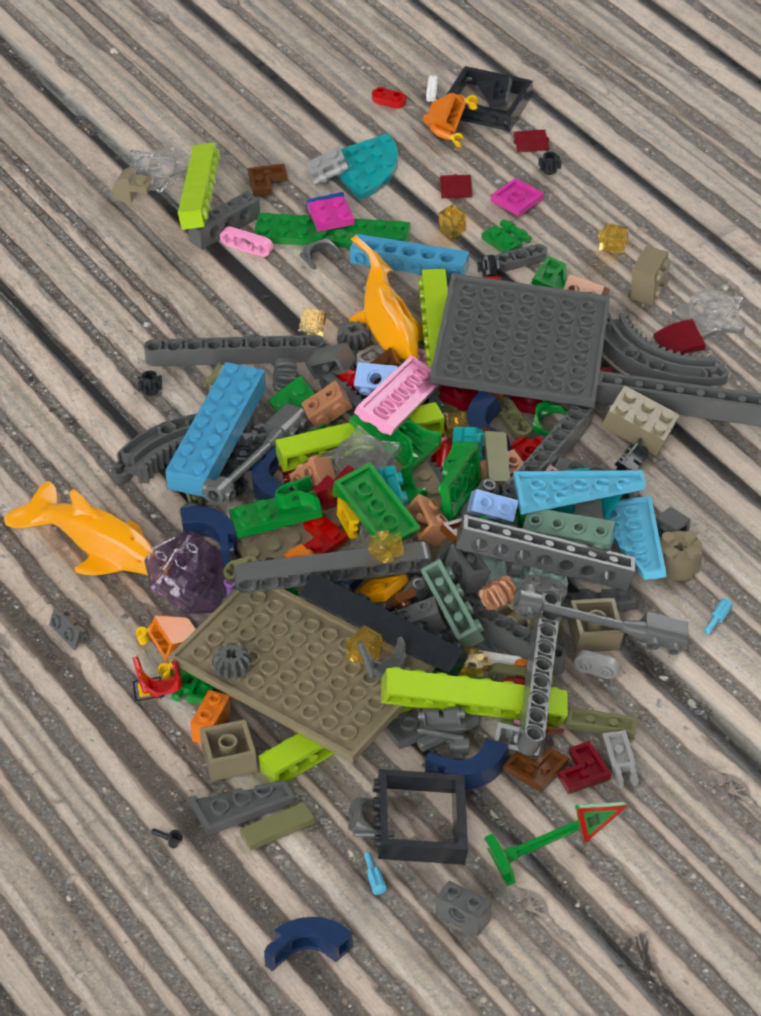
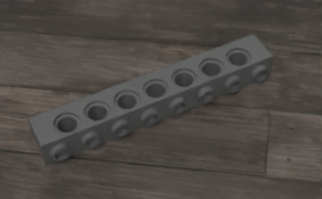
(545, 552)

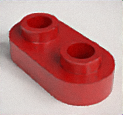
(388, 97)

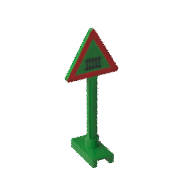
(590, 821)

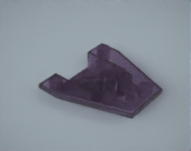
(187, 573)

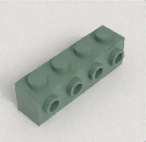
(572, 527)
(451, 603)

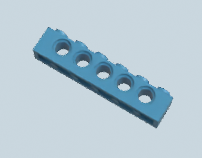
(411, 256)

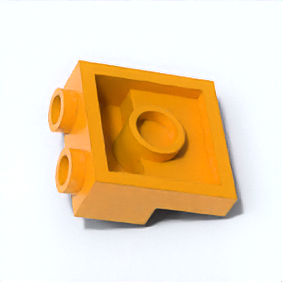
(383, 588)

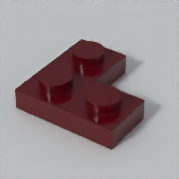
(588, 770)

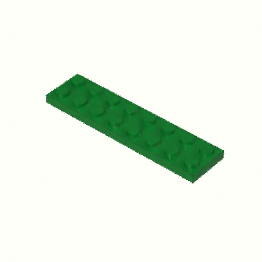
(302, 231)

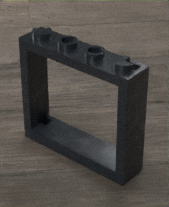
(490, 116)
(420, 850)

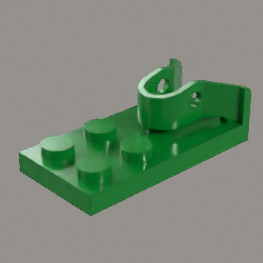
(411, 438)
(459, 477)
(375, 502)
(277, 512)

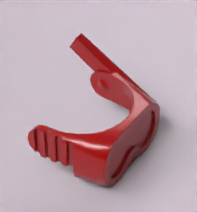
(158, 687)

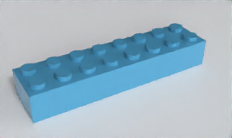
(216, 428)

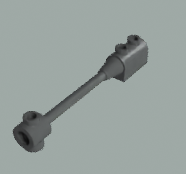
(283, 424)
(420, 584)
(651, 629)

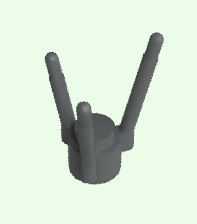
(457, 743)

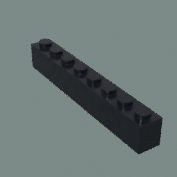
(359, 611)

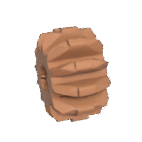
(497, 592)

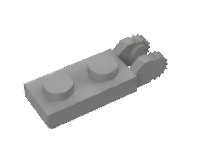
(620, 756)

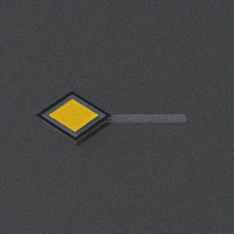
(141, 697)

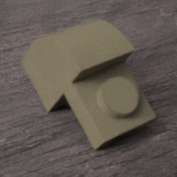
(130, 184)

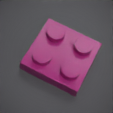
(517, 197)
(331, 213)

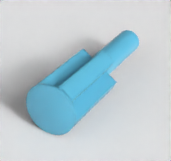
(719, 614)
(374, 875)

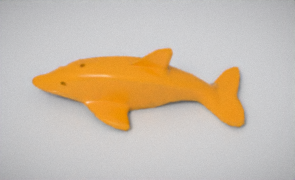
(386, 311)
(102, 536)

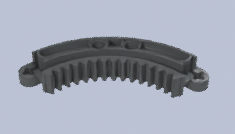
(641, 358)
(159, 443)

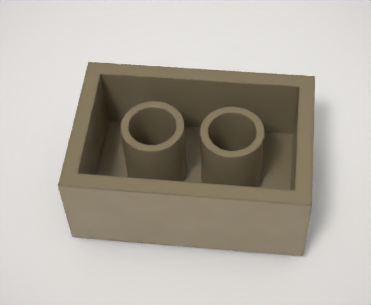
(639, 417)

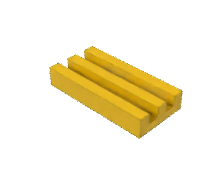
(347, 518)

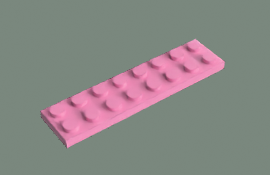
(397, 396)

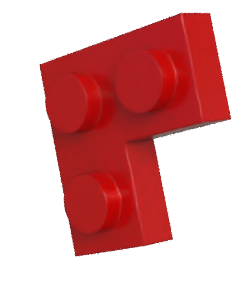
(326, 535)

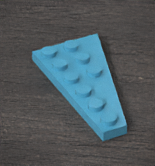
(560, 488)
(639, 536)

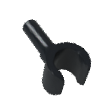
(170, 837)

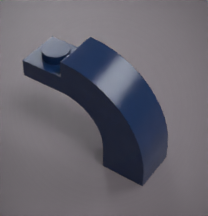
(483, 410)
(262, 477)
(211, 524)
(477, 770)
(311, 934)

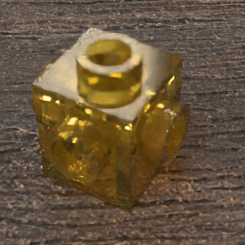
(613, 238)
(393, 546)
(479, 668)

